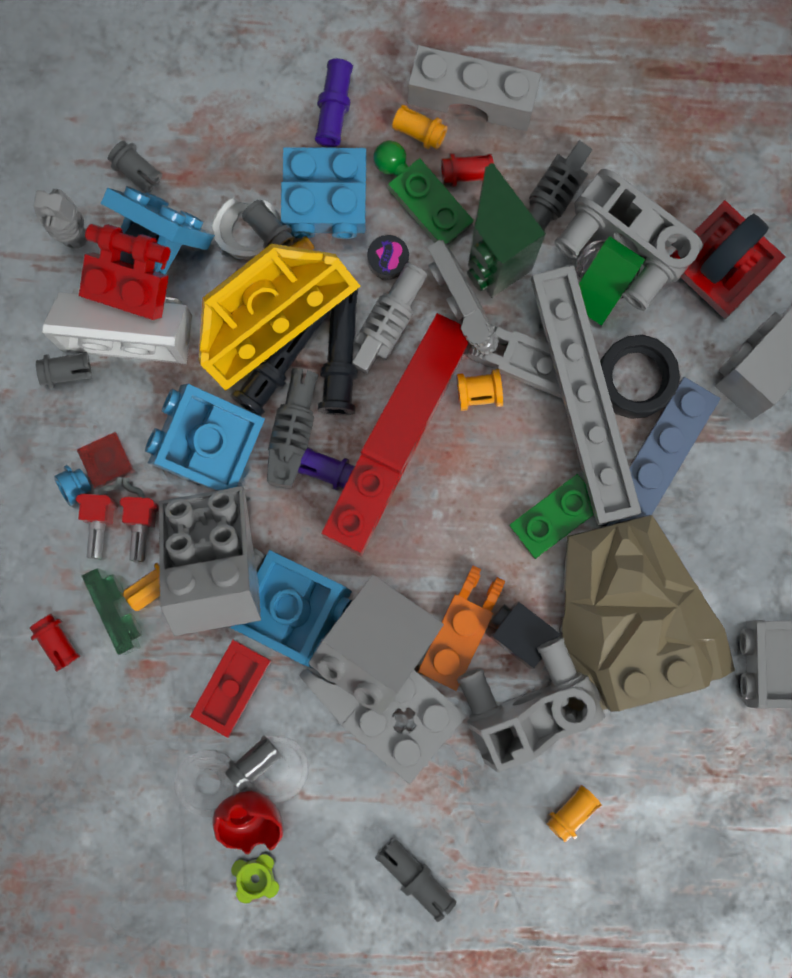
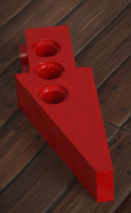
(396, 436)

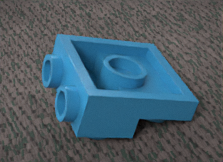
(324, 191)
(203, 438)
(295, 608)

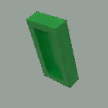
(608, 278)

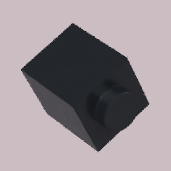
(521, 633)

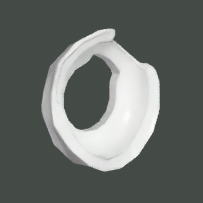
(223, 226)

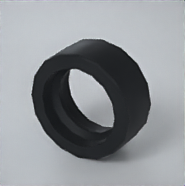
(665, 360)

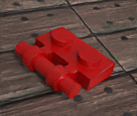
(122, 284)

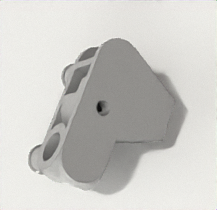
(615, 207)
(538, 716)

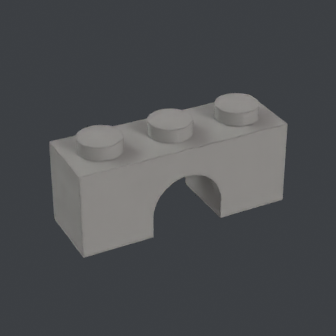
(452, 78)

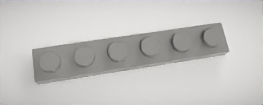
(585, 395)

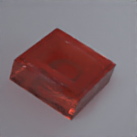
(105, 460)

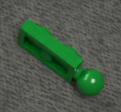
(422, 194)
(554, 517)

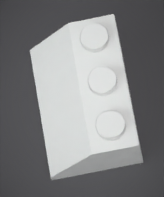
(99, 329)

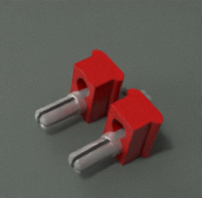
(99, 512)

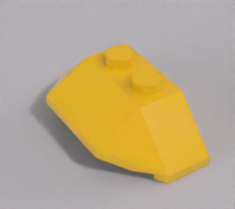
(267, 307)

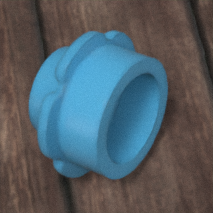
(72, 484)

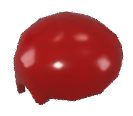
(247, 821)

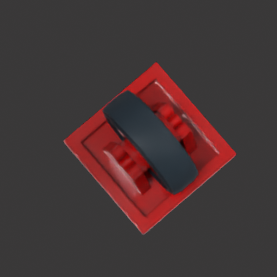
(732, 258)

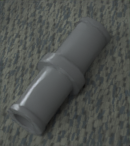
(416, 880)

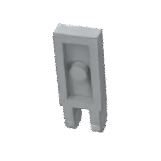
(463, 301)
(523, 360)

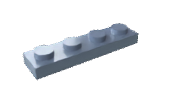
(669, 444)

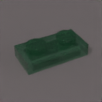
(105, 593)

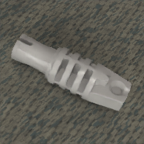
(60, 217)
(388, 318)

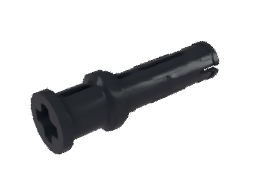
(339, 370)
(270, 373)

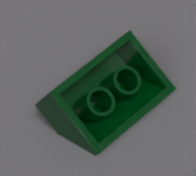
(503, 236)

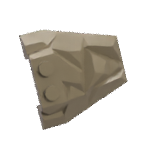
(638, 617)

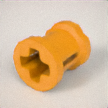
(480, 390)

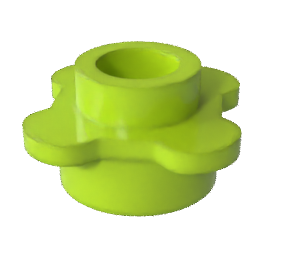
(249, 890)

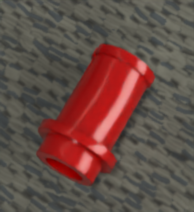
(464, 168)
(54, 642)

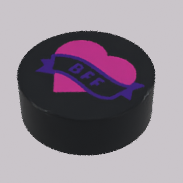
(387, 256)

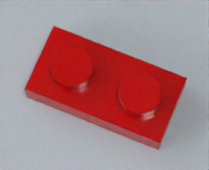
(230, 688)

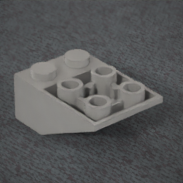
(207, 562)

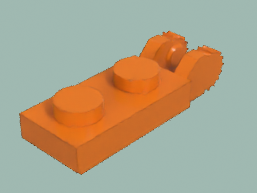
(461, 633)

